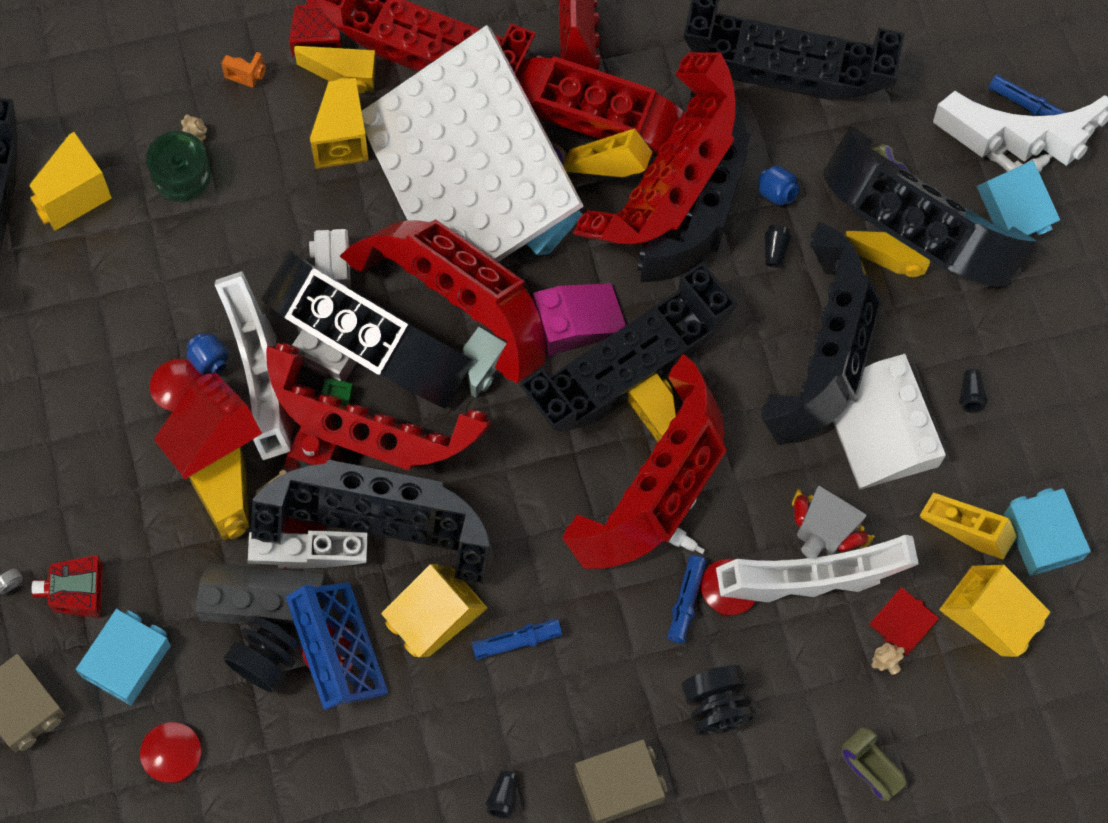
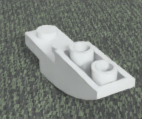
(311, 550)

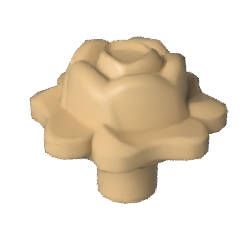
(194, 126)
(888, 658)

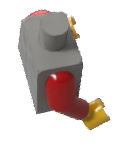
(828, 524)

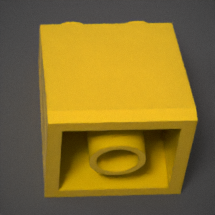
(339, 127)
(68, 185)
(225, 493)
(996, 609)
(432, 610)

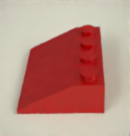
(578, 33)
(206, 426)

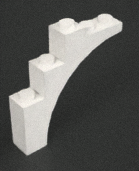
(986, 129)
(253, 336)
(812, 577)

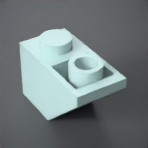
(485, 352)

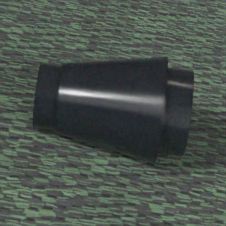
(776, 244)
(973, 392)
(503, 796)

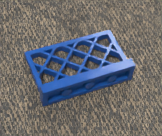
(322, 648)

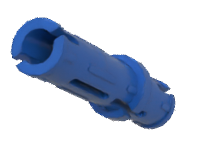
(1020, 96)
(683, 610)
(518, 638)

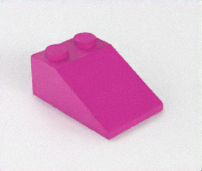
(577, 315)

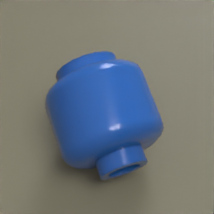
(778, 185)
(207, 354)

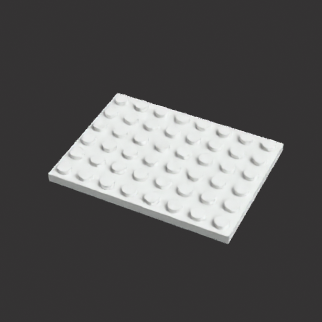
(471, 150)

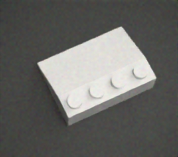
(888, 426)

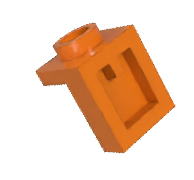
(242, 71)

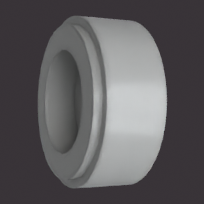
(10, 580)

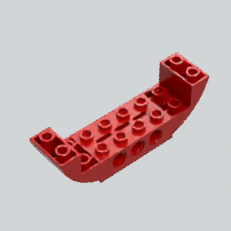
(413, 33)
(596, 101)
(682, 163)
(467, 281)
(318, 414)
(664, 484)

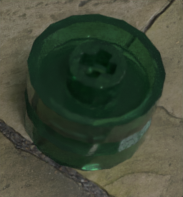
(178, 166)

